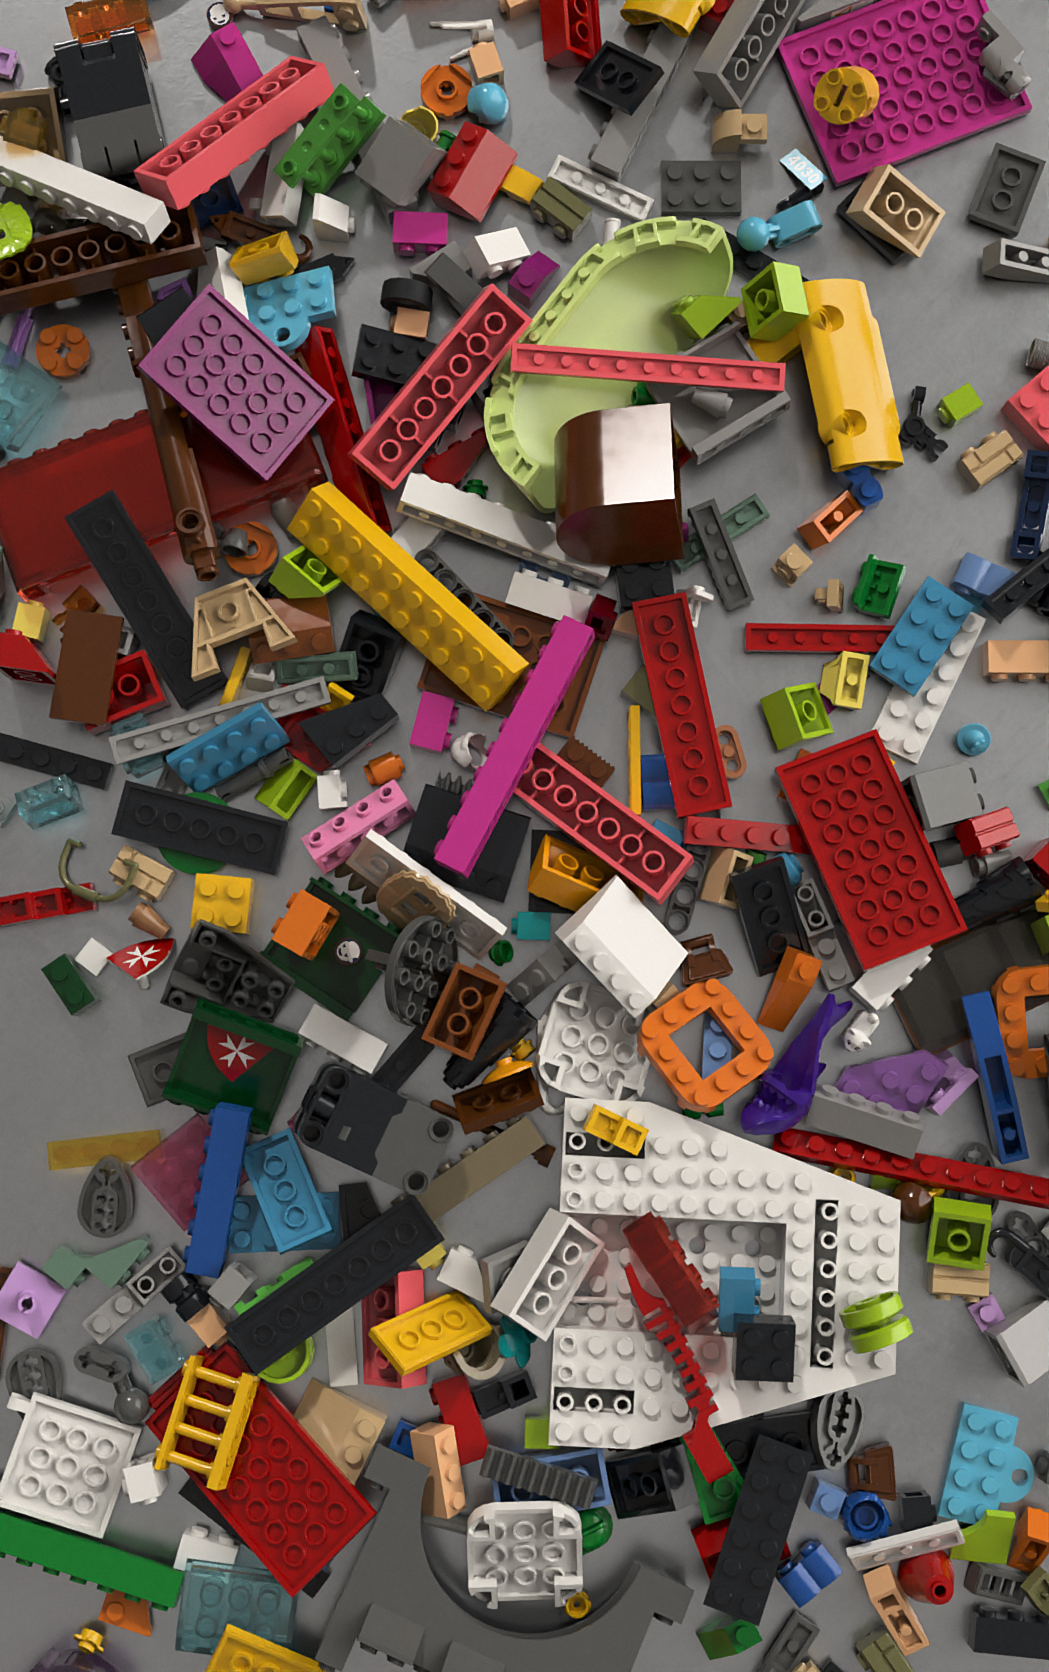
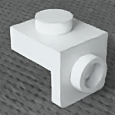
(695, 596)

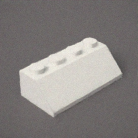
(547, 1274)

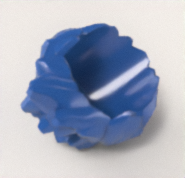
(864, 1516)

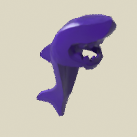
(789, 1088)

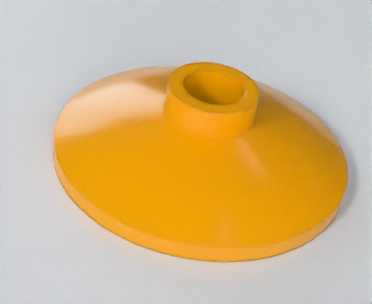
(505, 1068)

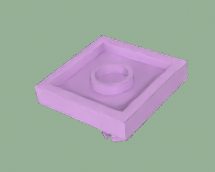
(29, 1299)

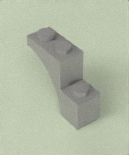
(542, 972)

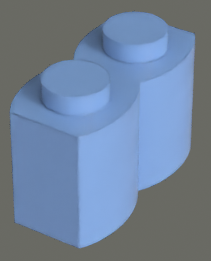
(979, 577)

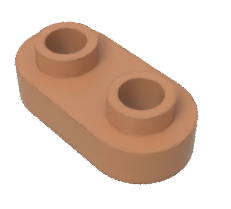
(731, 751)

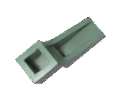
(110, 1267)

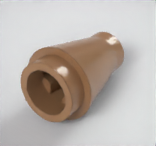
(148, 920)

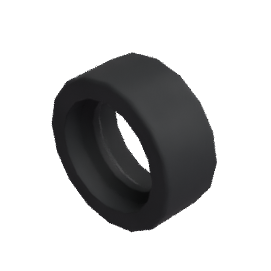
(406, 294)

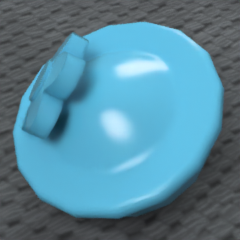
(973, 739)

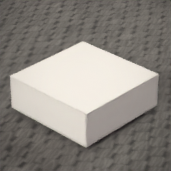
(94, 956)

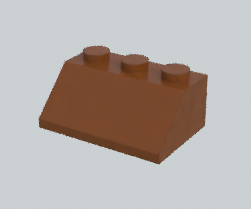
(309, 623)
(464, 1012)

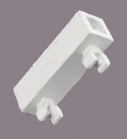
(279, 201)

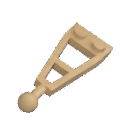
(346, 13)

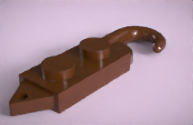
(244, 230)

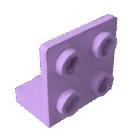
(951, 1085)

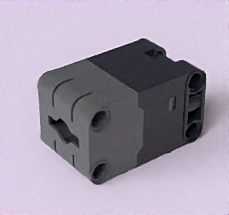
(111, 104)
(373, 1128)

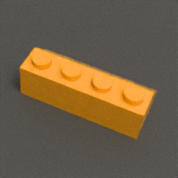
(569, 874)

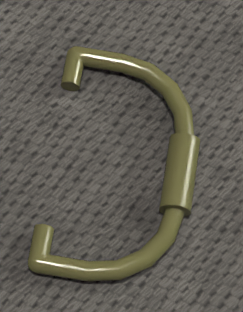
(86, 893)

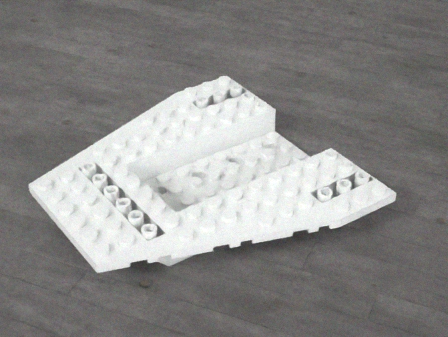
(818, 1253)

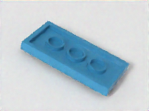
(921, 636)
(228, 748)
(285, 1191)
(252, 1234)

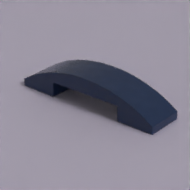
(1033, 507)

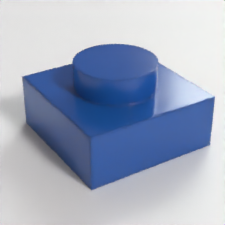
(401, 1439)

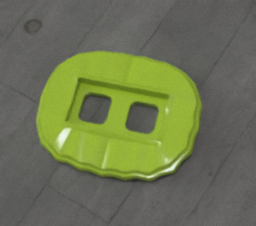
(17, 227)

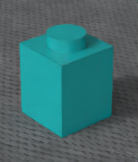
(532, 926)

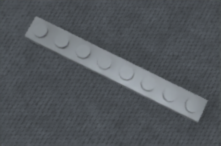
(184, 729)

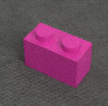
(419, 232)
(433, 723)

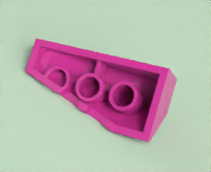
(226, 62)

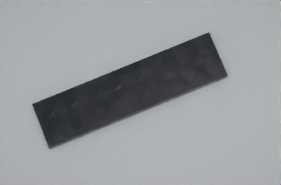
(142, 593)
(334, 1283)

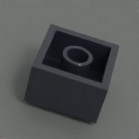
(642, 582)
(763, 1347)

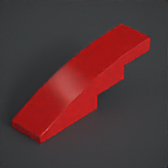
(43, 905)

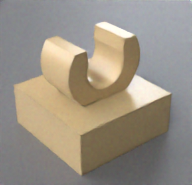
(832, 596)

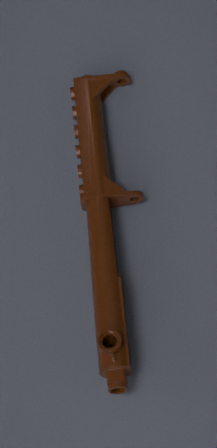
(177, 460)

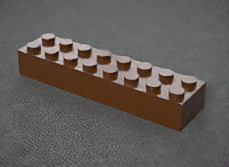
(96, 260)

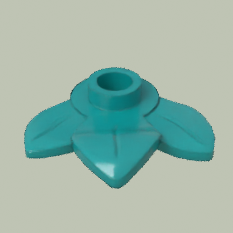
(515, 1342)

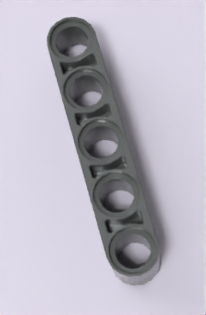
(460, 590)
(689, 883)

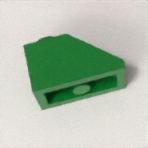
(728, 1637)

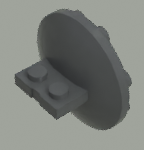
(417, 969)

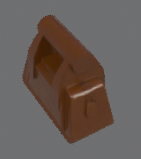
(705, 965)
(879, 1471)

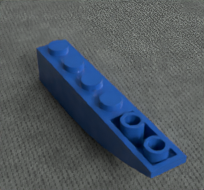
(994, 1079)

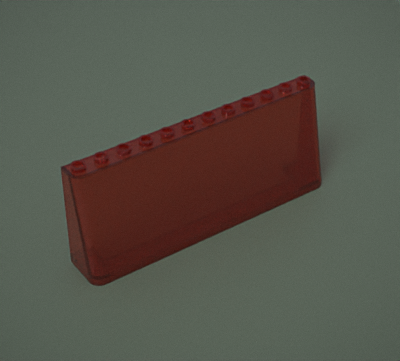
(124, 458)

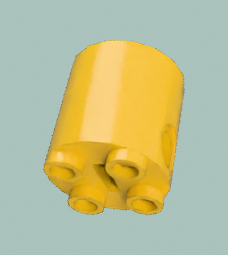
(846, 95)

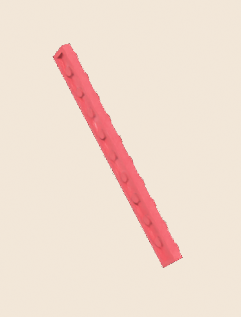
(647, 367)

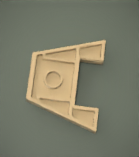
(229, 615)

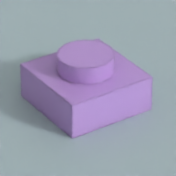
(8, 61)
(986, 1312)

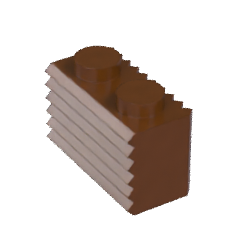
(586, 762)

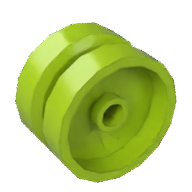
(876, 1322)
(292, 1364)

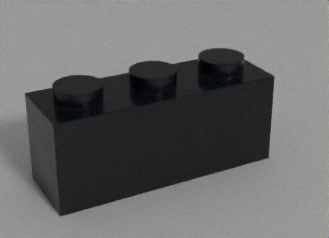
(1009, 1633)

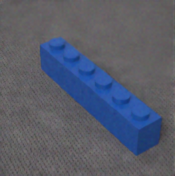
(218, 1189)

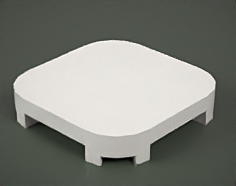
(592, 1045)
(524, 1552)

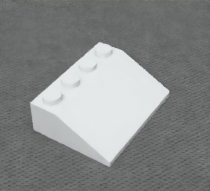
(623, 945)

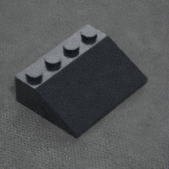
(498, 859)

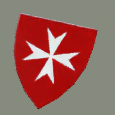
(142, 959)
(233, 1052)

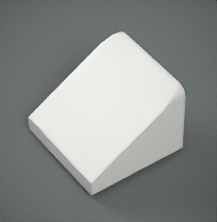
(261, 677)

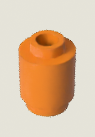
(384, 769)

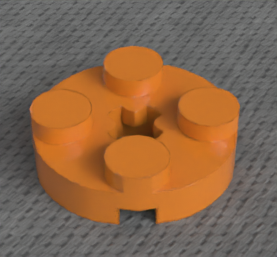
(444, 76)
(52, 340)
(267, 552)

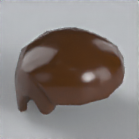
(914, 1202)

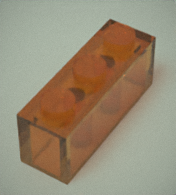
(97, 18)

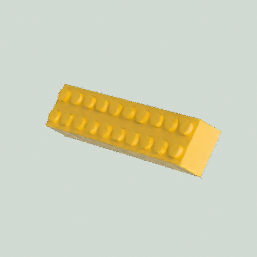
(407, 596)

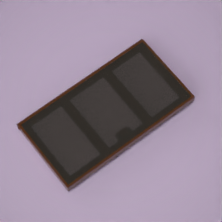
(961, 967)

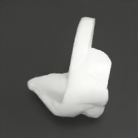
(461, 753)

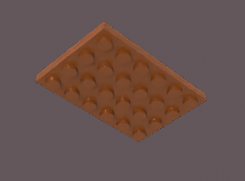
(530, 634)

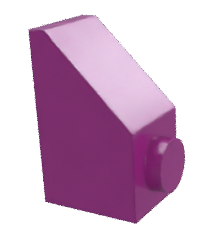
(532, 278)

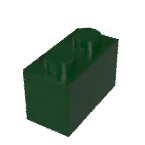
(71, 984)

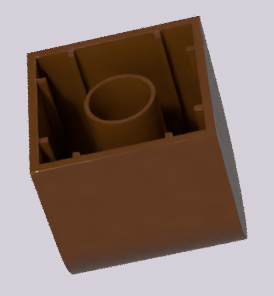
(619, 487)

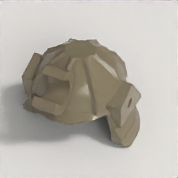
(480, 1359)

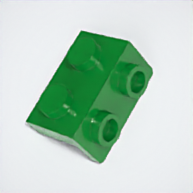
(878, 587)

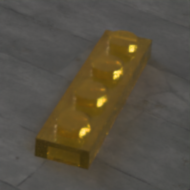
(90, 1150)

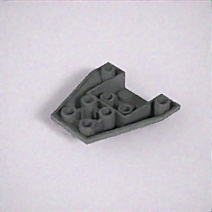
(227, 973)

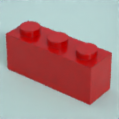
(459, 1409)

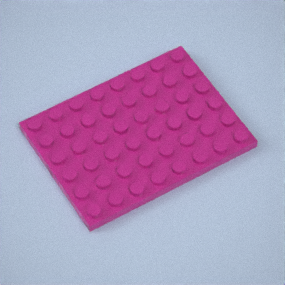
(925, 77)

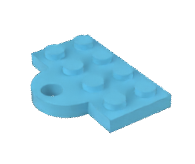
(291, 305)
(982, 1465)

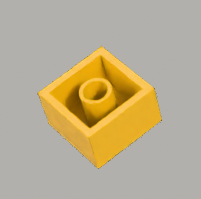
(224, 902)

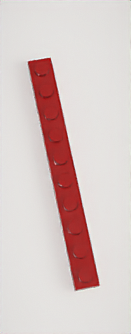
(922, 1169)

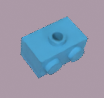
(736, 1295)

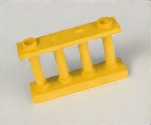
(225, 1443)

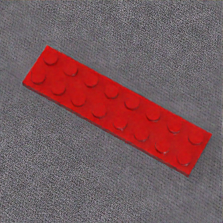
(681, 705)

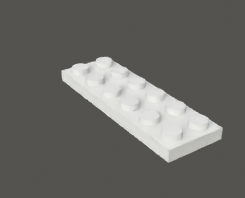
(909, 721)
(379, 859)

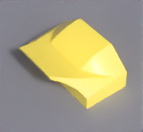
(845, 679)

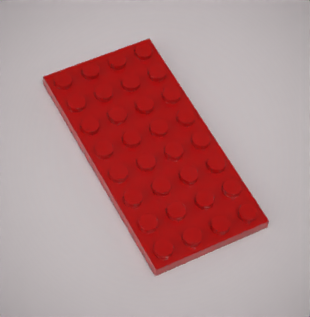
(870, 850)
(282, 1487)

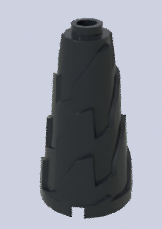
(999, 896)
(506, 1029)

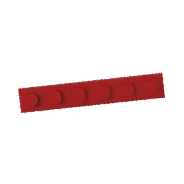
(815, 638)
(744, 835)

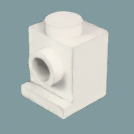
(331, 791)

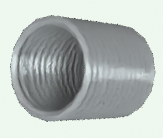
(1038, 354)

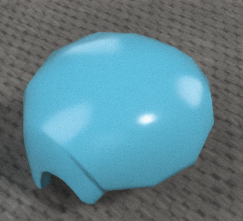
(488, 102)

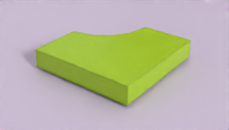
(987, 1539)

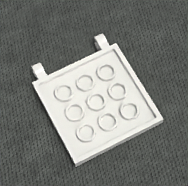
(66, 1463)

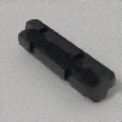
(798, 196)

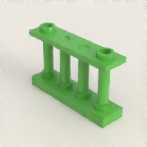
(329, 141)

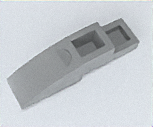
(821, 936)
(134, 1295)

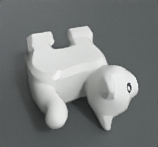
(857, 1035)

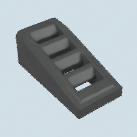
(978, 1579)

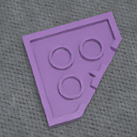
(898, 1081)

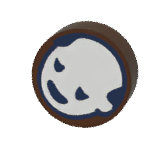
(218, 16)
(348, 951)

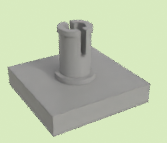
(496, 1270)

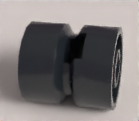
(190, 1305)

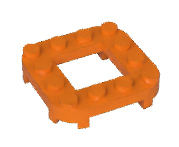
(1011, 1017)
(677, 1071)

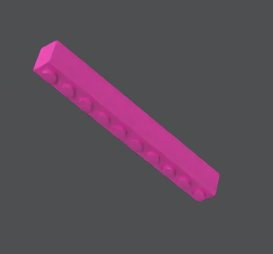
(514, 746)

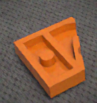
(126, 1613)

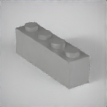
(865, 1121)

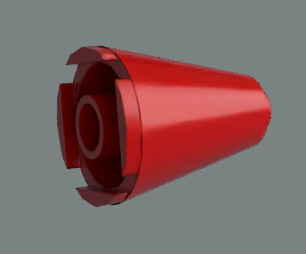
(928, 1577)

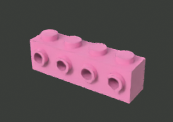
(341, 835)

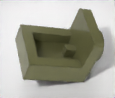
(1037, 1589)

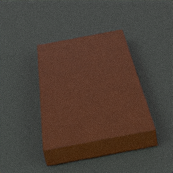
(86, 667)

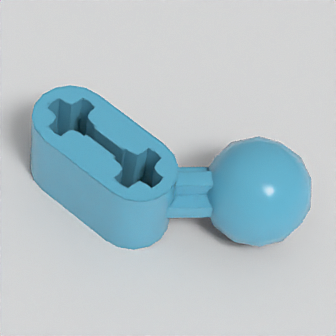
(782, 228)

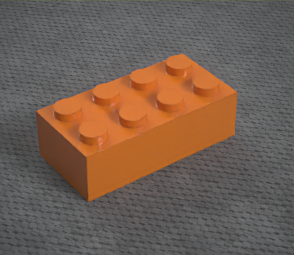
(305, 924)

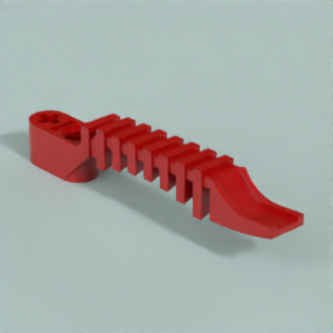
(700, 1438)

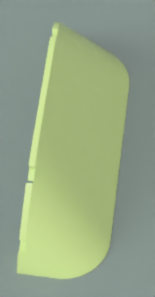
(608, 301)

